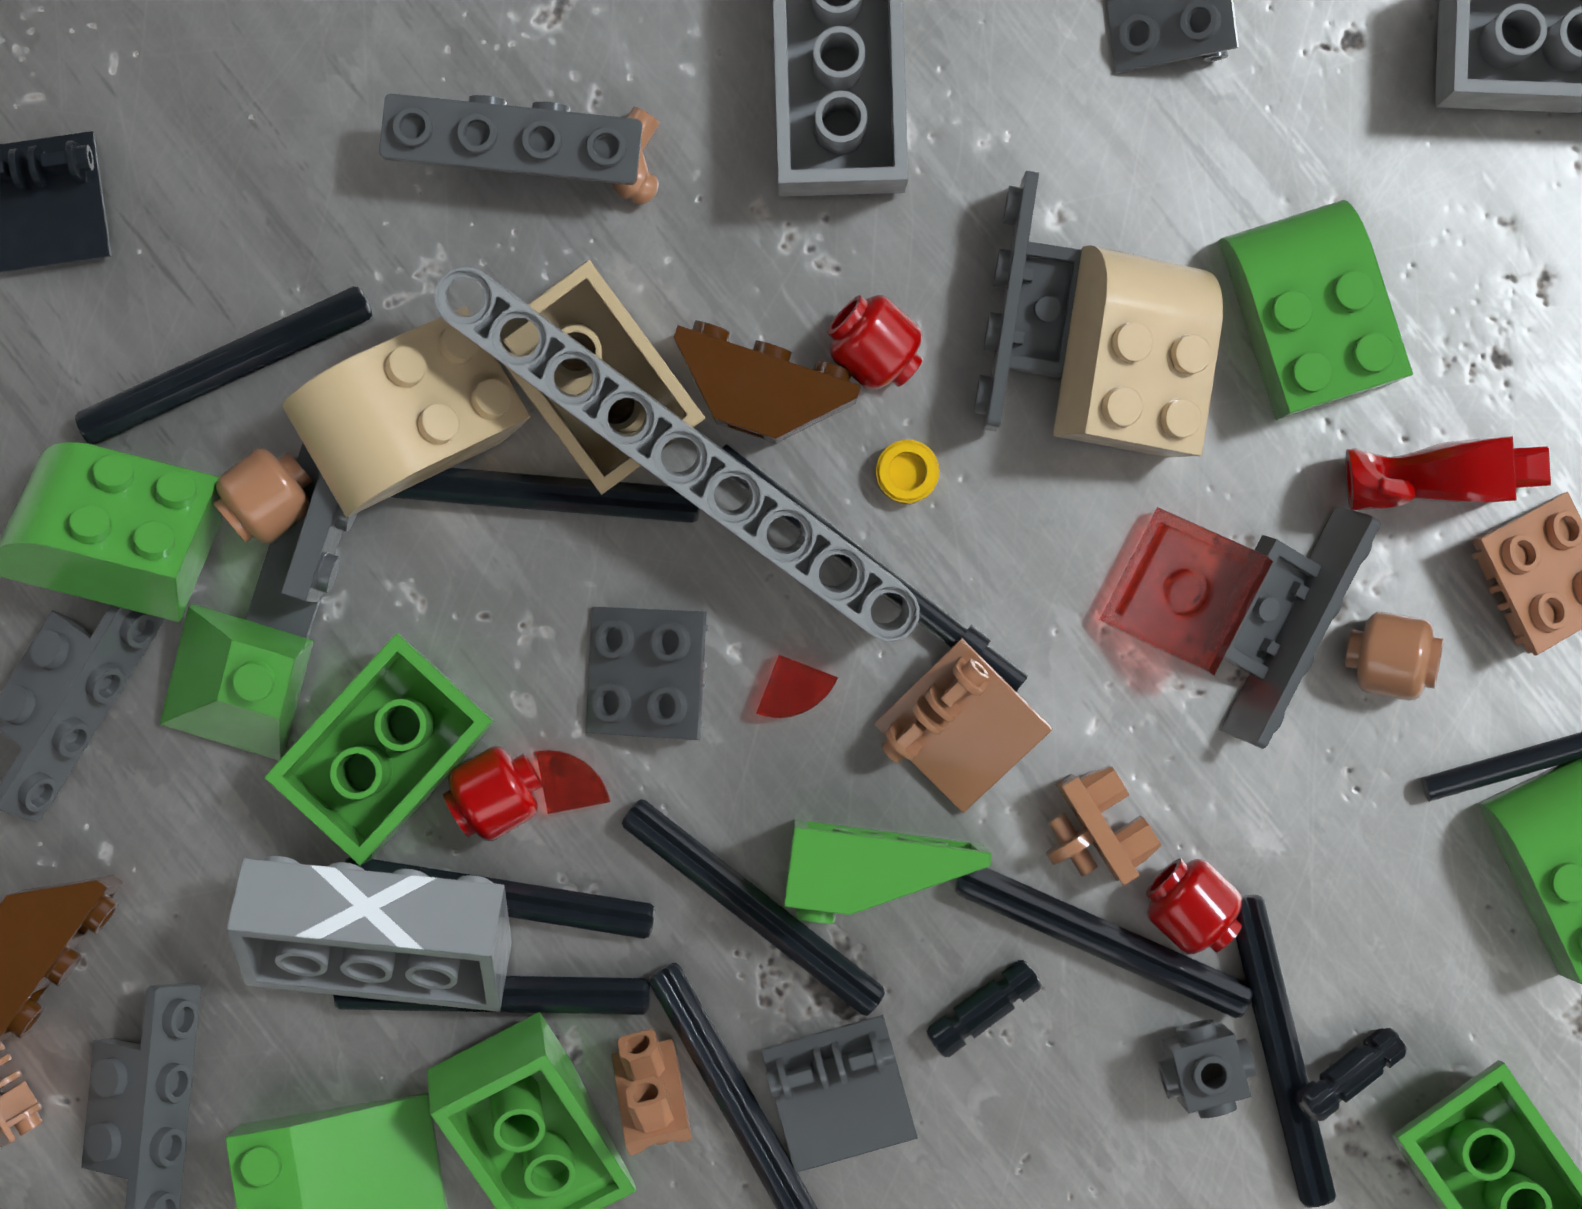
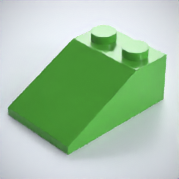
(861, 868)
(527, 1123)
(340, 1159)

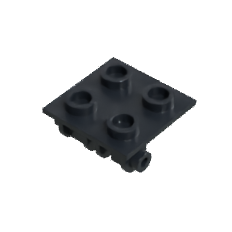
(51, 203)

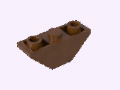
(759, 387)
(40, 940)

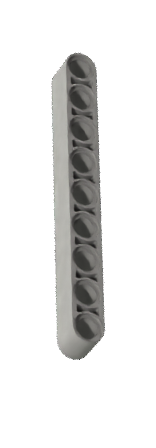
(697, 483)

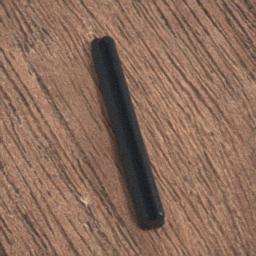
(223, 365)
(553, 494)
(554, 904)
(753, 907)
(1106, 941)
(540, 995)
(1282, 1053)
(729, 1089)

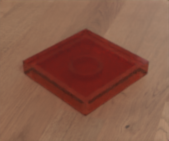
(1186, 590)

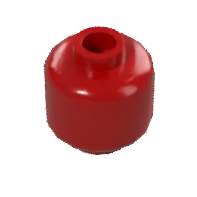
(875, 342)
(492, 793)
(1194, 906)

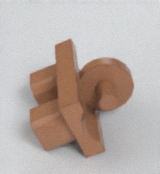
(1118, 849)
(650, 1092)

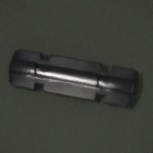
(984, 1008)
(1351, 1074)

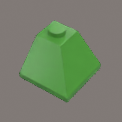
(236, 682)

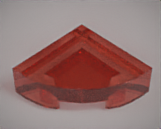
(794, 689)
(569, 782)

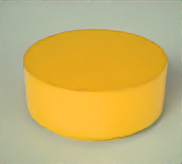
(907, 471)

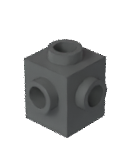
(1190, 1052)

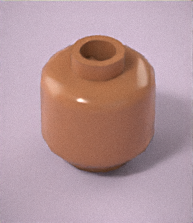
(263, 495)
(1395, 656)

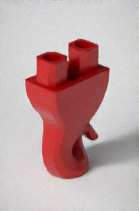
(1445, 472)

